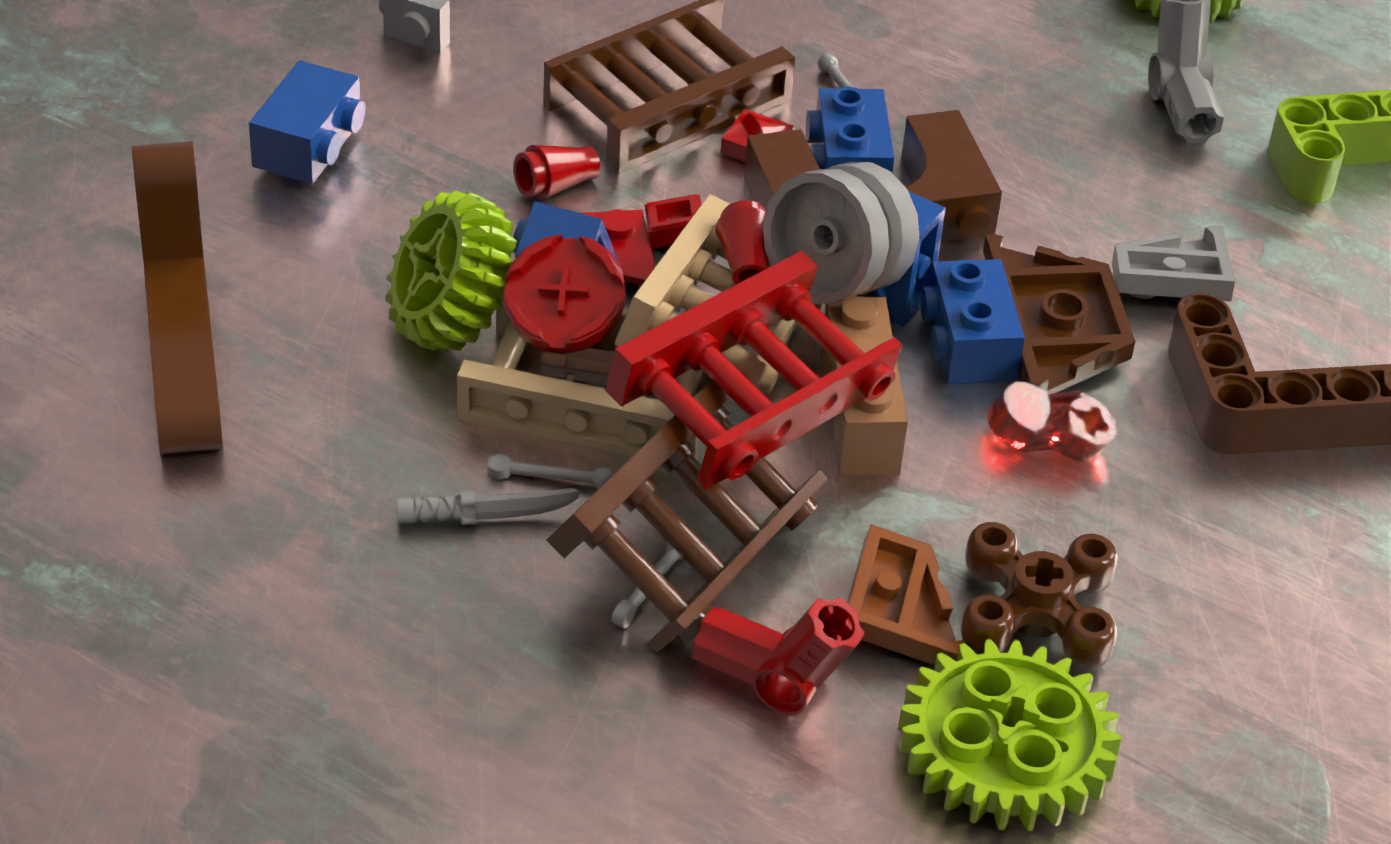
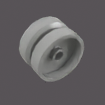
(847, 221)

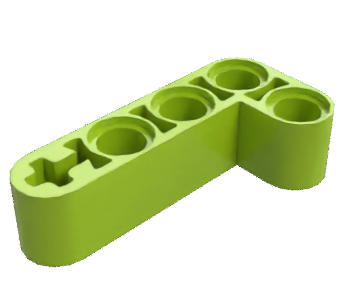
(1328, 131)

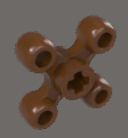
(1040, 594)

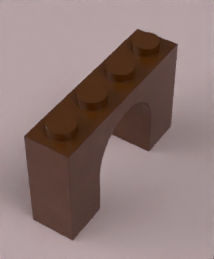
(935, 153)

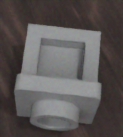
(417, 22)

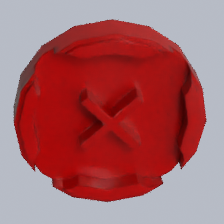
(564, 293)

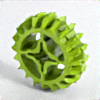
(450, 271)

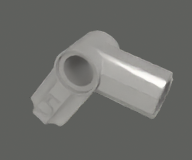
(1184, 70)

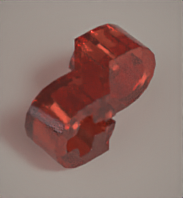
(1056, 421)

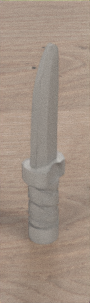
(470, 508)

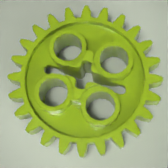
(1009, 734)

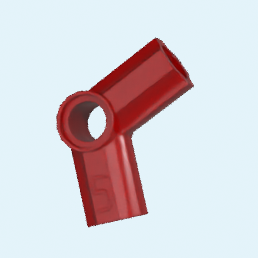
(780, 666)

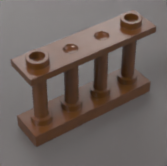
(666, 118)
(635, 490)

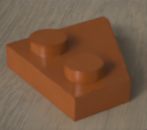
(902, 598)

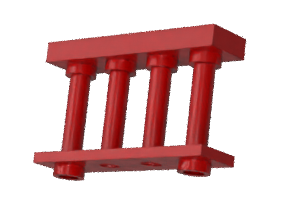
(743, 318)

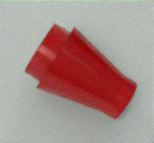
(552, 169)
(743, 239)

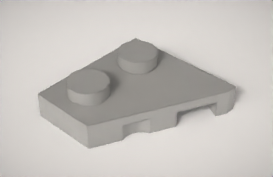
(1174, 268)

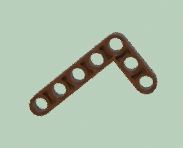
(177, 299)
(1270, 409)

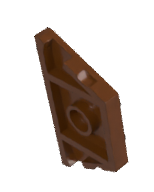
(1067, 315)

